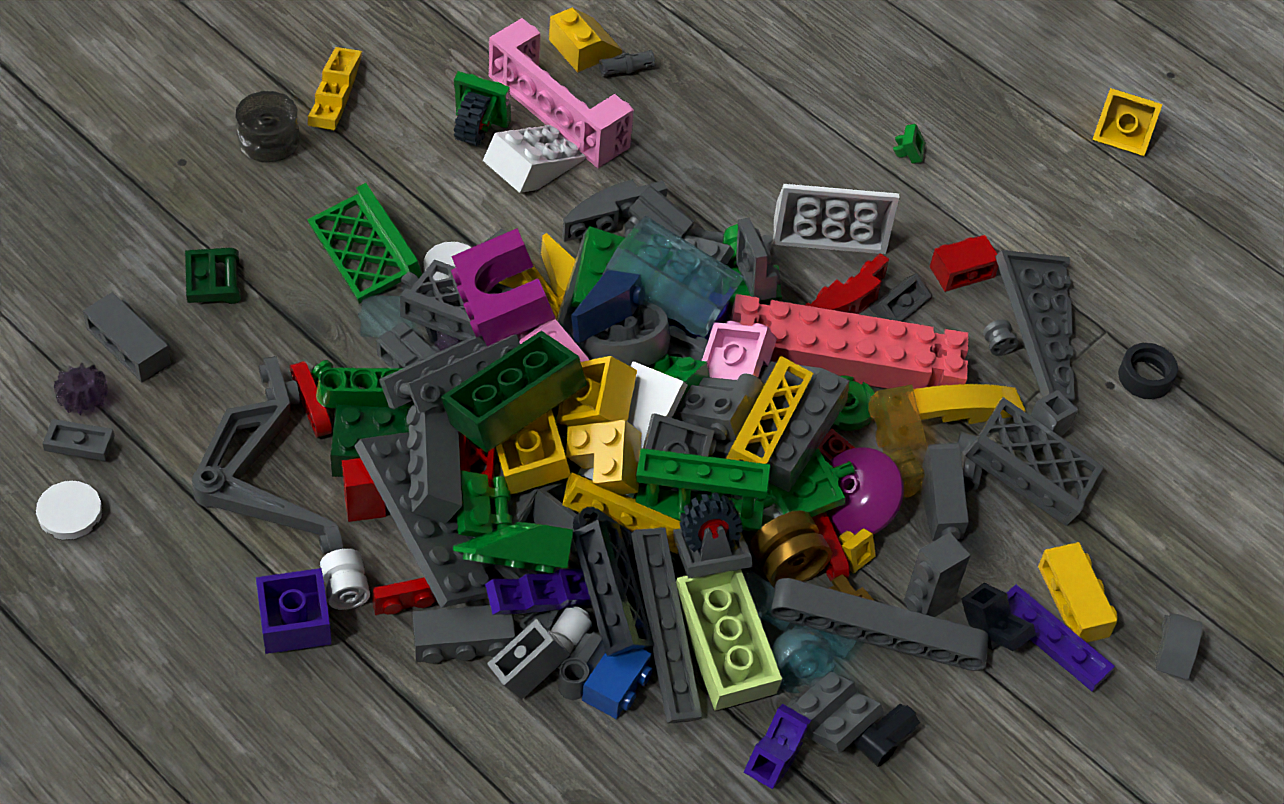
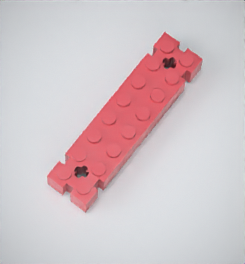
(859, 346)

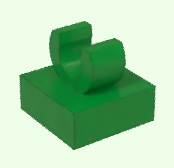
(910, 144)

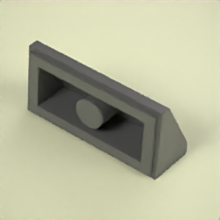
(902, 299)

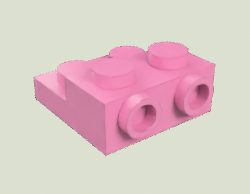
(738, 349)

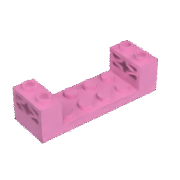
(597, 132)

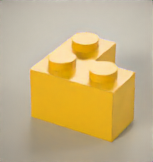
(610, 450)

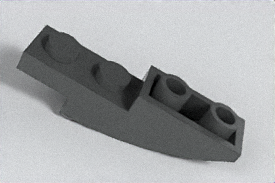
(605, 208)

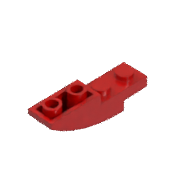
(857, 291)

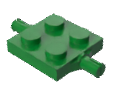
(814, 490)

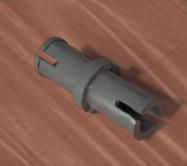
(626, 63)

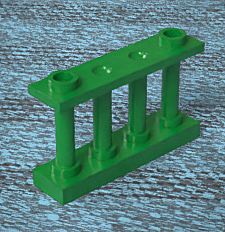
(701, 474)

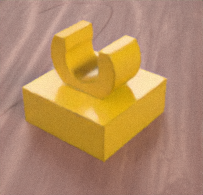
(858, 548)

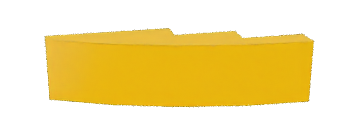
(335, 88)
(964, 401)

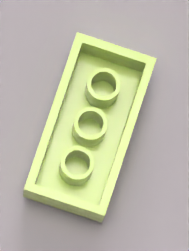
(727, 638)

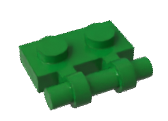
(475, 514)

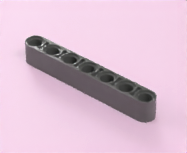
(880, 624)

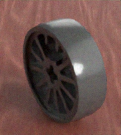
(637, 338)

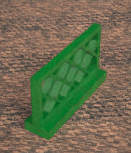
(382, 227)

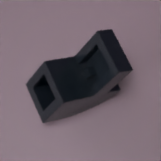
(990, 611)

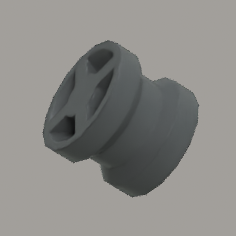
(1000, 337)

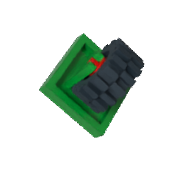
(479, 106)

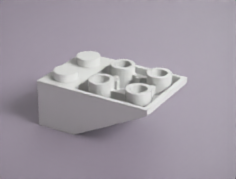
(531, 156)

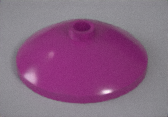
(875, 495)

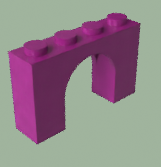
(502, 313)

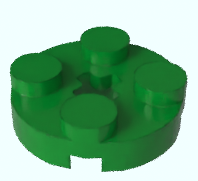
(858, 413)

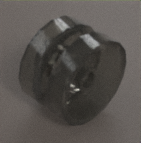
(267, 126)

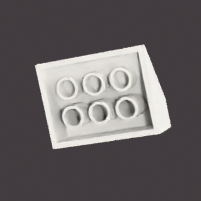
(834, 218)

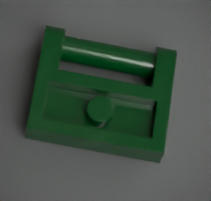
(201, 275)

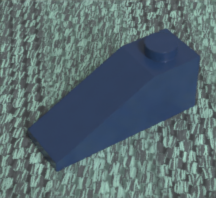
(608, 303)

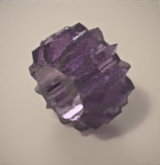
(81, 388)

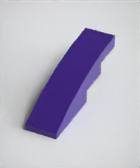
(538, 592)

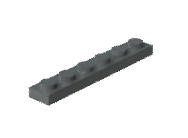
(666, 625)

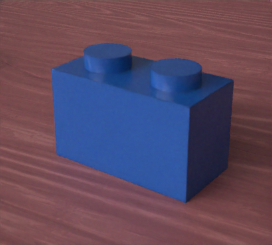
(615, 680)

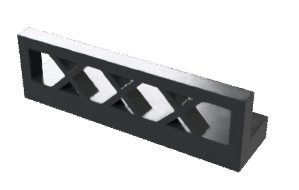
(610, 588)

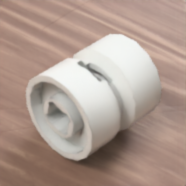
(345, 579)

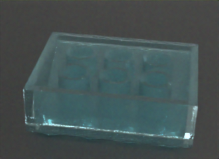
(676, 275)

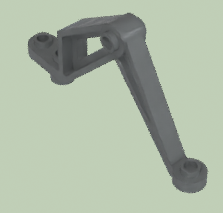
(222, 487)

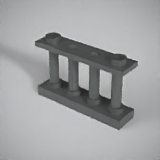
(439, 373)

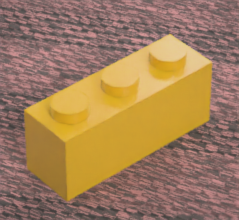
(1078, 592)

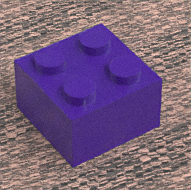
(293, 610)

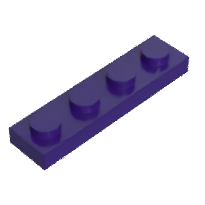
(1060, 641)

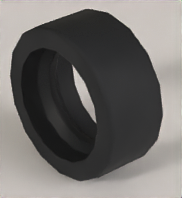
(1154, 355)

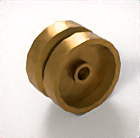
(791, 548)

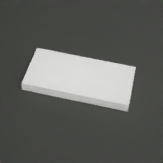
(652, 394)

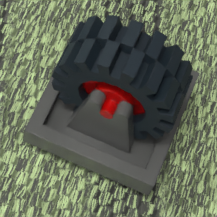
(711, 537)

